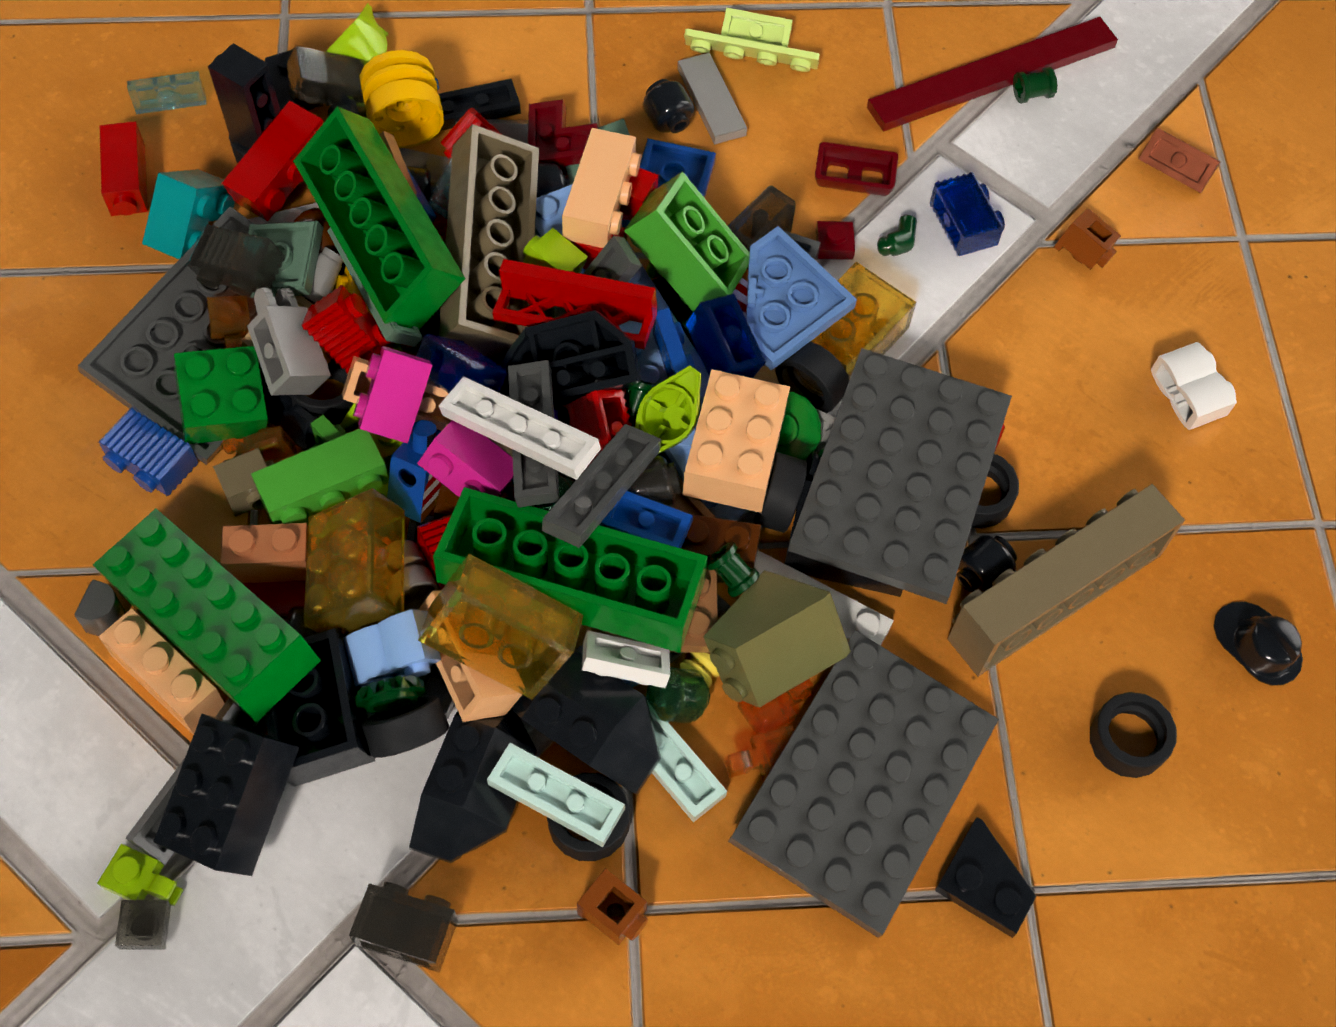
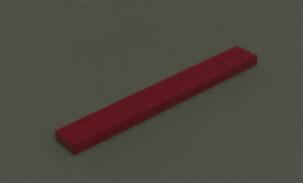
(990, 73)

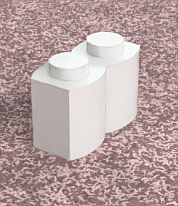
(1194, 385)

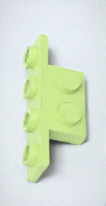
(754, 37)

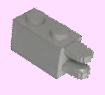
(285, 351)

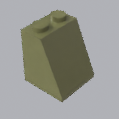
(775, 639)

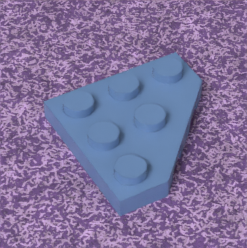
(790, 297)

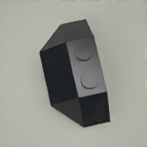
(583, 355)
(597, 722)
(457, 804)

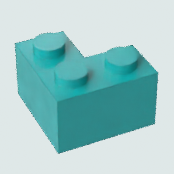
(182, 208)

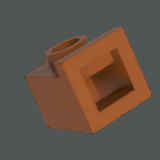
(1089, 240)
(609, 893)

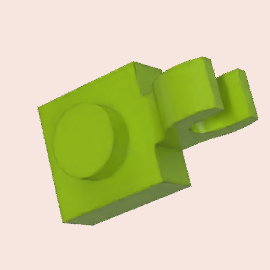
(136, 875)

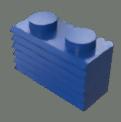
(147, 452)

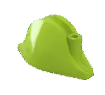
(362, 38)
(671, 408)

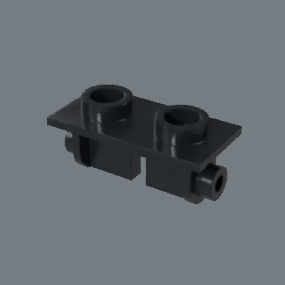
(292, 419)

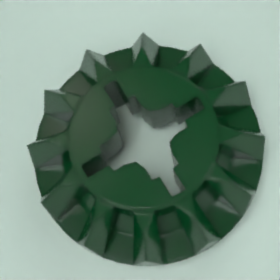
(390, 694)

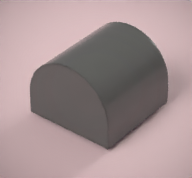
(98, 608)

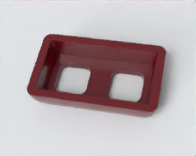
(856, 161)

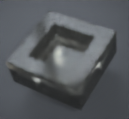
(143, 925)

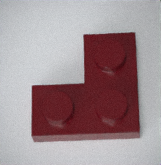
(552, 137)

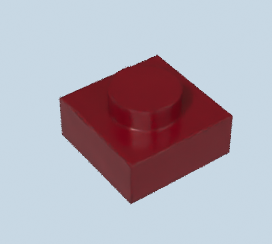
(835, 239)

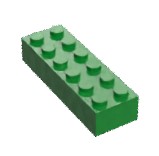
(378, 220)
(612, 579)
(208, 614)

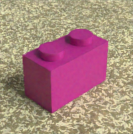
(393, 394)
(468, 460)

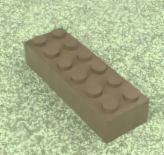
(487, 222)
(1063, 579)

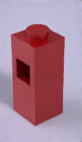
(123, 168)

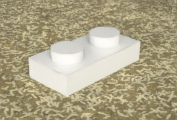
(625, 659)

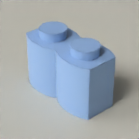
(390, 649)

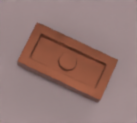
(1179, 160)

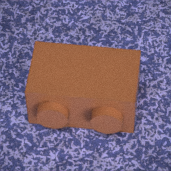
(265, 552)

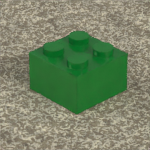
(219, 394)

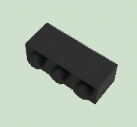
(244, 94)

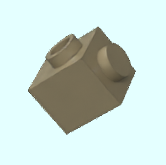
(238, 483)

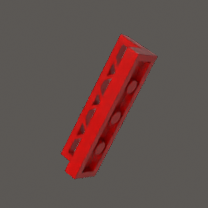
(575, 293)

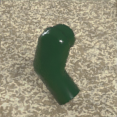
(901, 240)

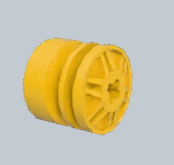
(402, 97)

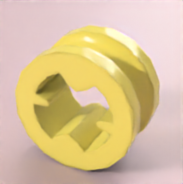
(701, 663)

